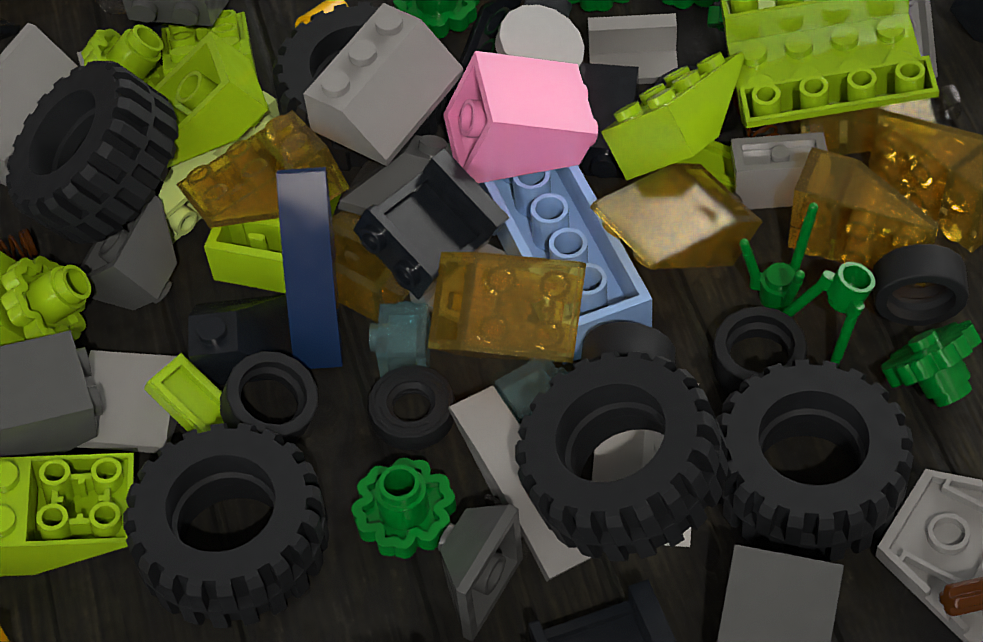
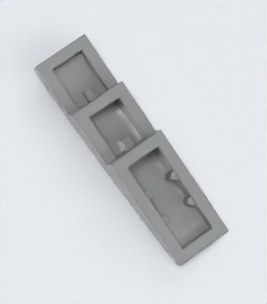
(491, 438)

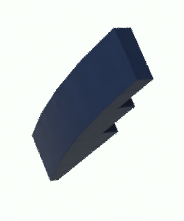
(310, 267)

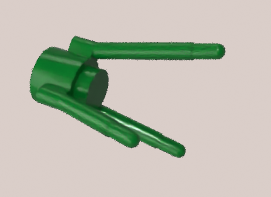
(780, 281)
(846, 294)

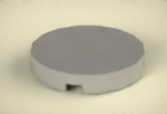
(540, 34)

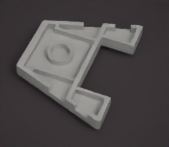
(939, 543)

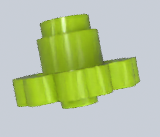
(135, 50)
(45, 297)

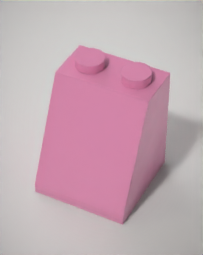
(518, 117)

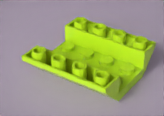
(823, 57)

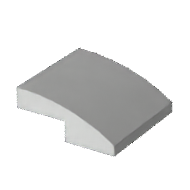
(130, 414)

